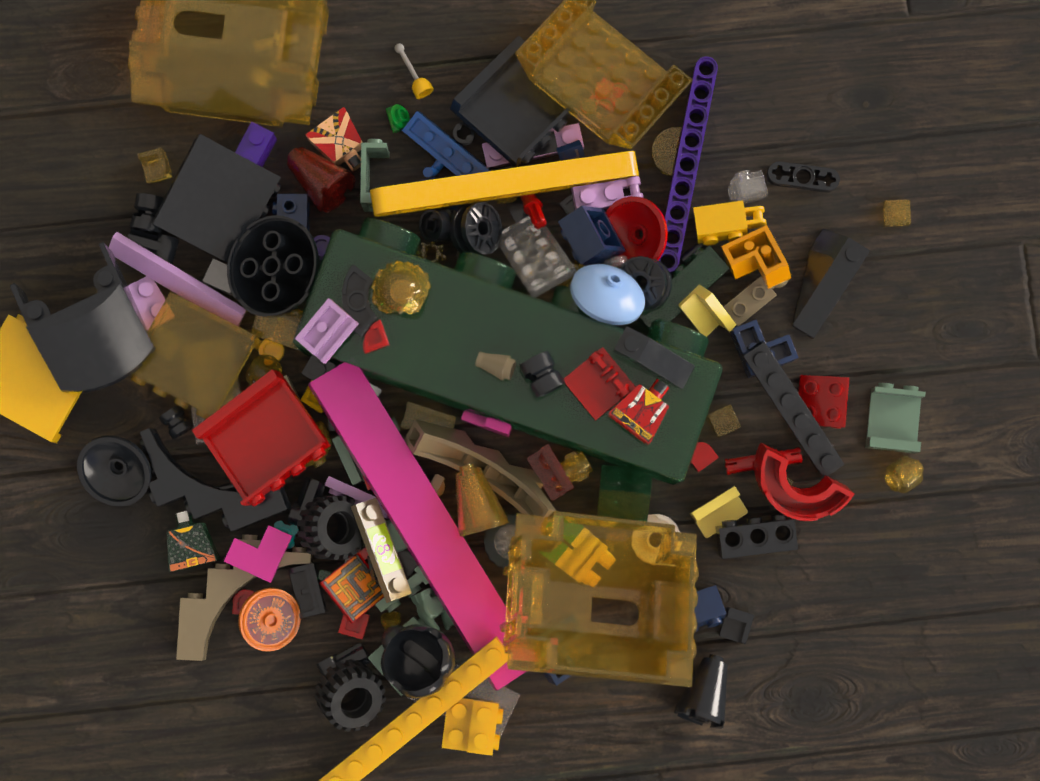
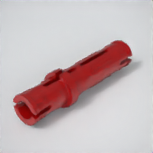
(746, 463)

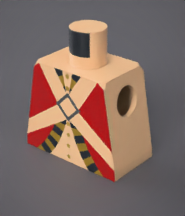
(337, 140)

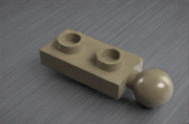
(751, 300)

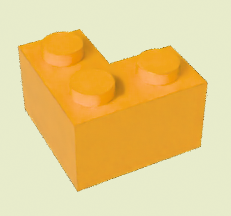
(755, 252)

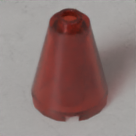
(320, 178)

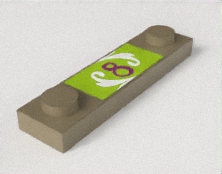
(381, 550)

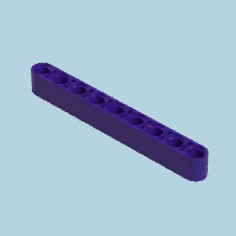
(689, 154)

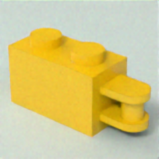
(726, 221)

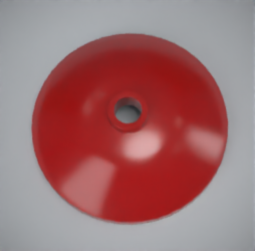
(637, 214)

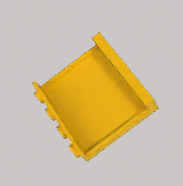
(27, 386)

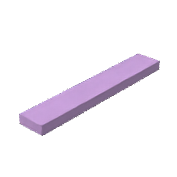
(175, 279)

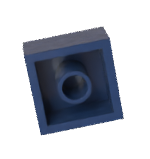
(591, 235)

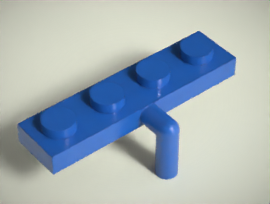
(442, 147)

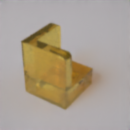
(155, 165)

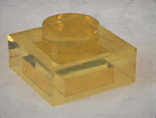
(897, 213)

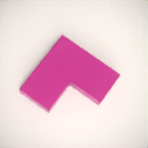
(487, 423)
(262, 560)

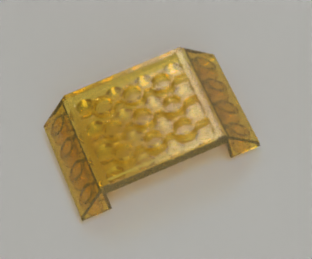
(599, 74)

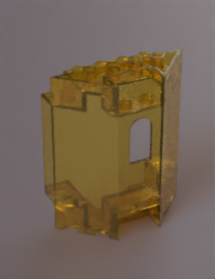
(256, 72)
(573, 557)

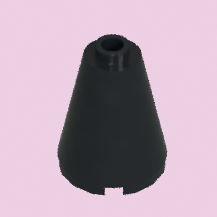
(707, 696)

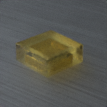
(724, 421)

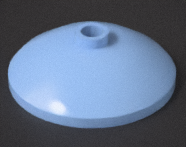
(607, 294)

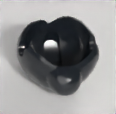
(416, 659)

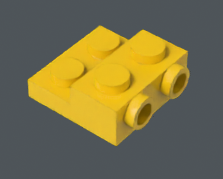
(472, 726)

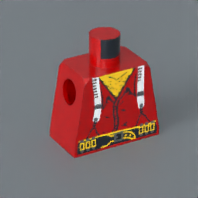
(642, 411)

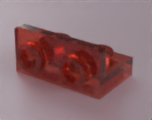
(550, 472)

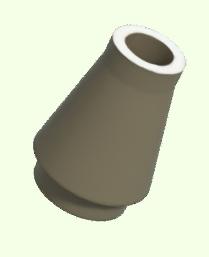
(498, 365)

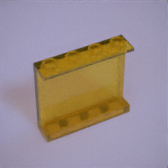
(194, 356)

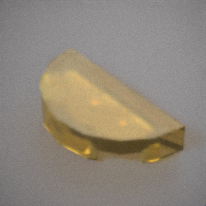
(665, 149)

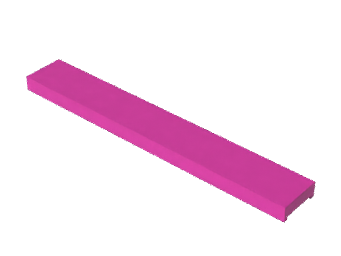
(414, 509)

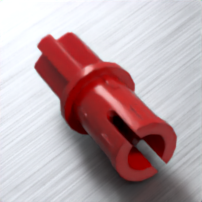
(533, 207)

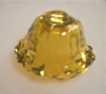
(400, 288)

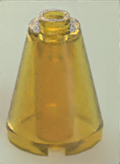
(476, 502)

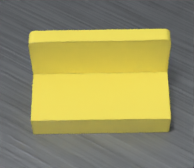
(705, 311)
(721, 508)

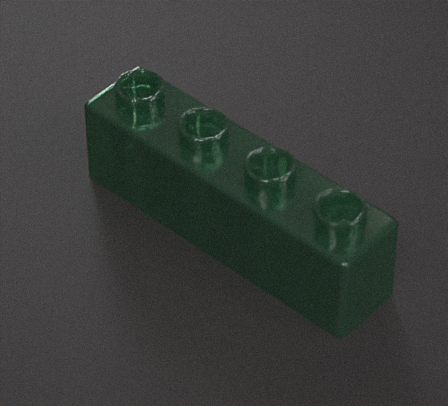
(478, 312)

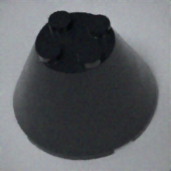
(273, 266)

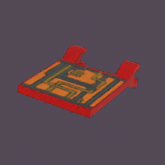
(352, 587)

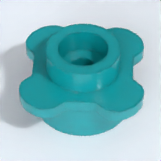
(289, 529)

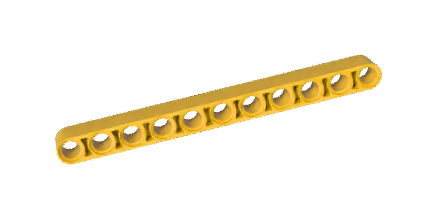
(502, 183)

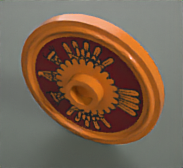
(269, 619)

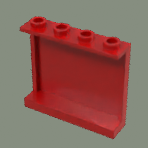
(262, 437)

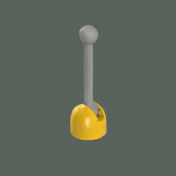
(421, 86)

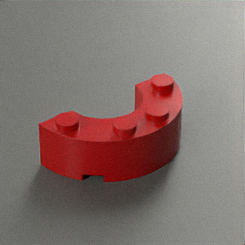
(799, 504)

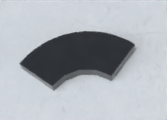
(356, 299)

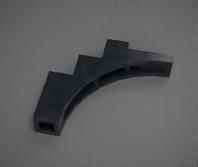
(203, 499)

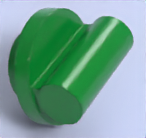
(398, 117)

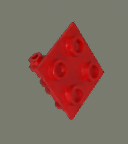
(599, 383)
(825, 398)

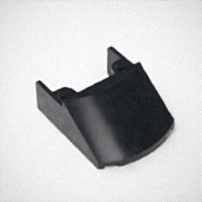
(93, 339)

